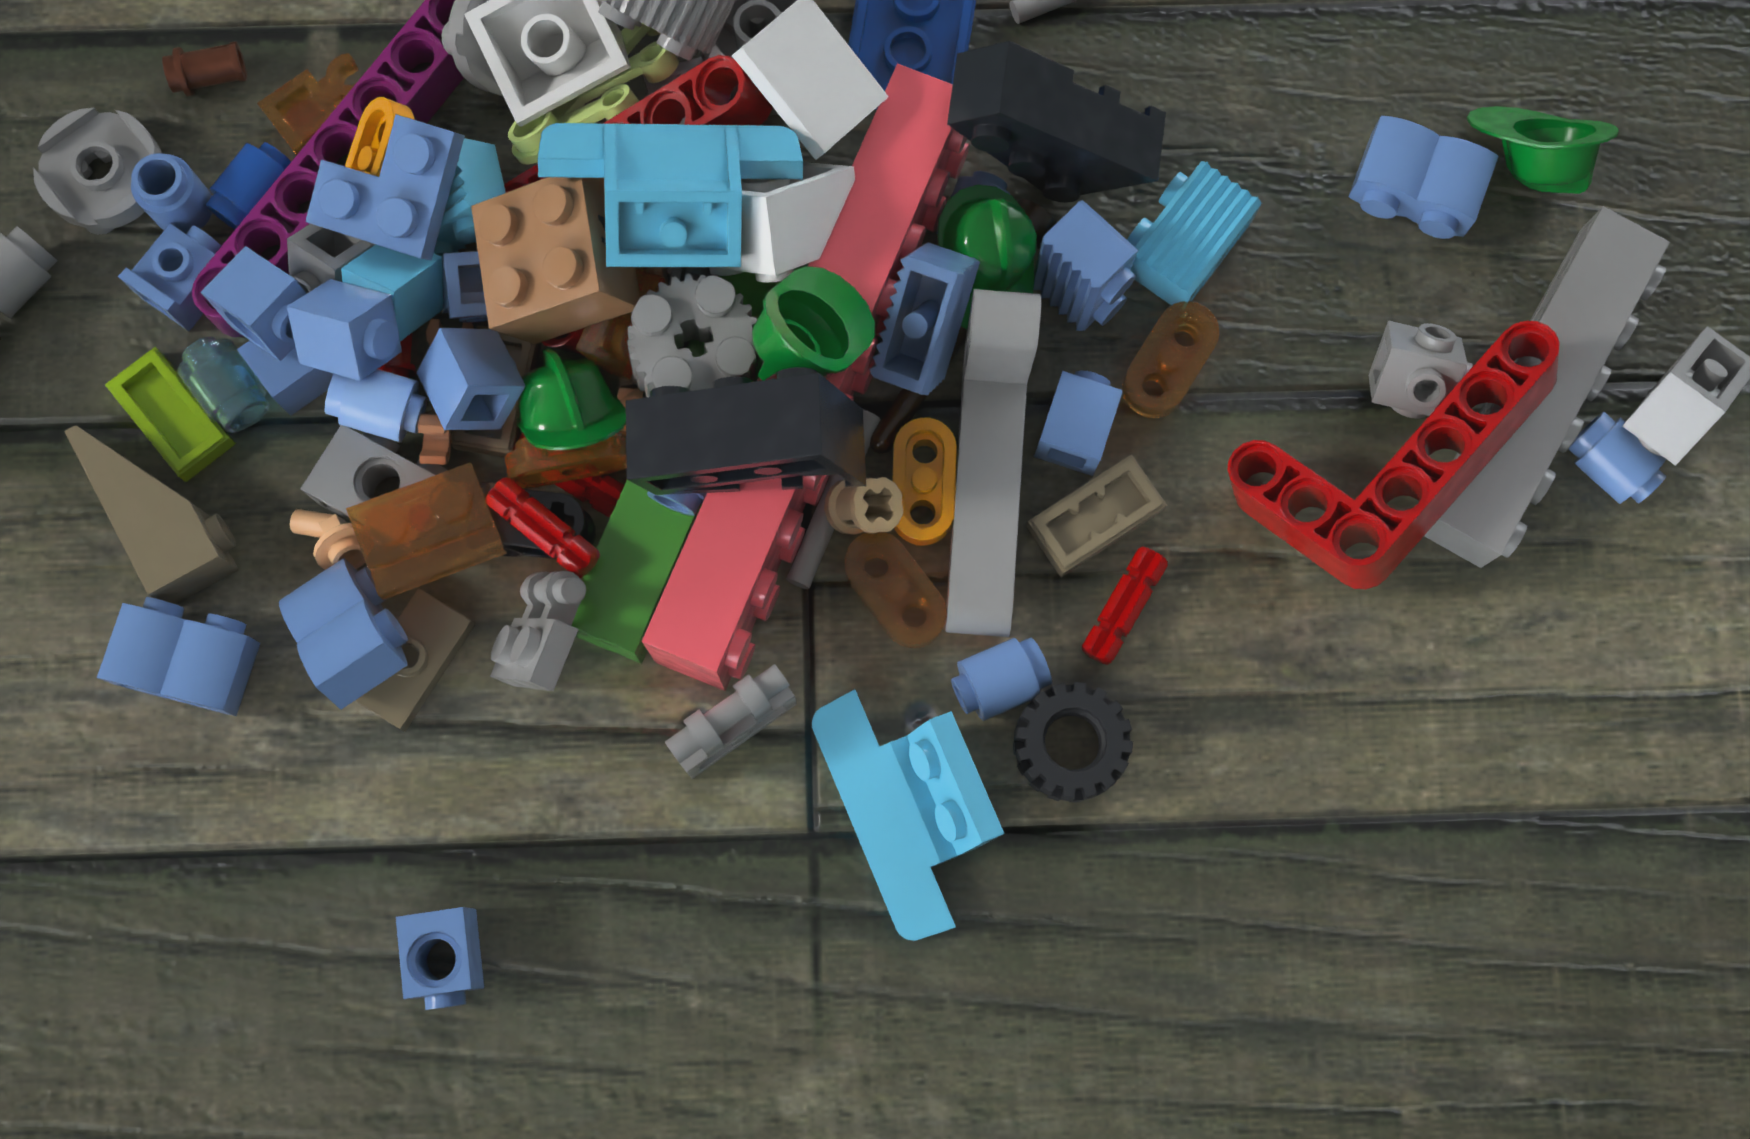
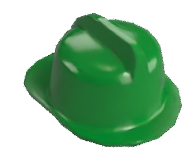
(1545, 149)
(996, 232)
(812, 323)
(568, 404)

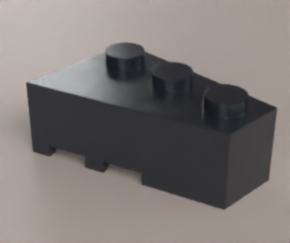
(1050, 127)
(744, 434)

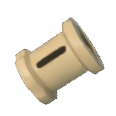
(874, 513)

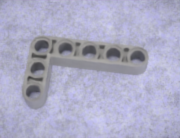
(989, 461)

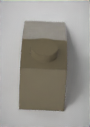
(164, 535)

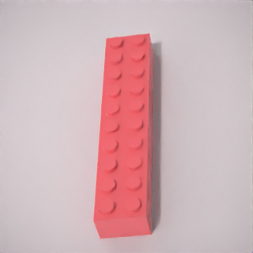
(741, 537)

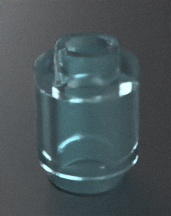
(223, 383)

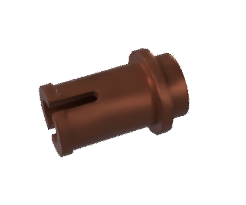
(203, 67)

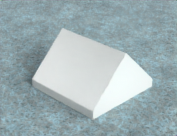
(546, 51)
(810, 76)

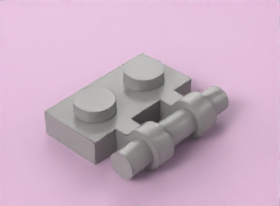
(538, 643)
(731, 721)

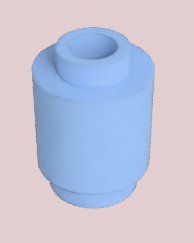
(377, 404)

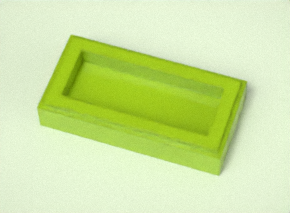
(169, 414)

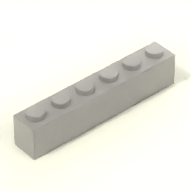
(1591, 313)

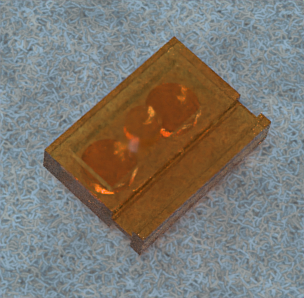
(426, 531)

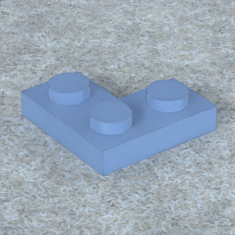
(402, 204)

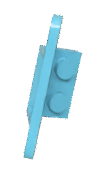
(671, 186)
(909, 806)

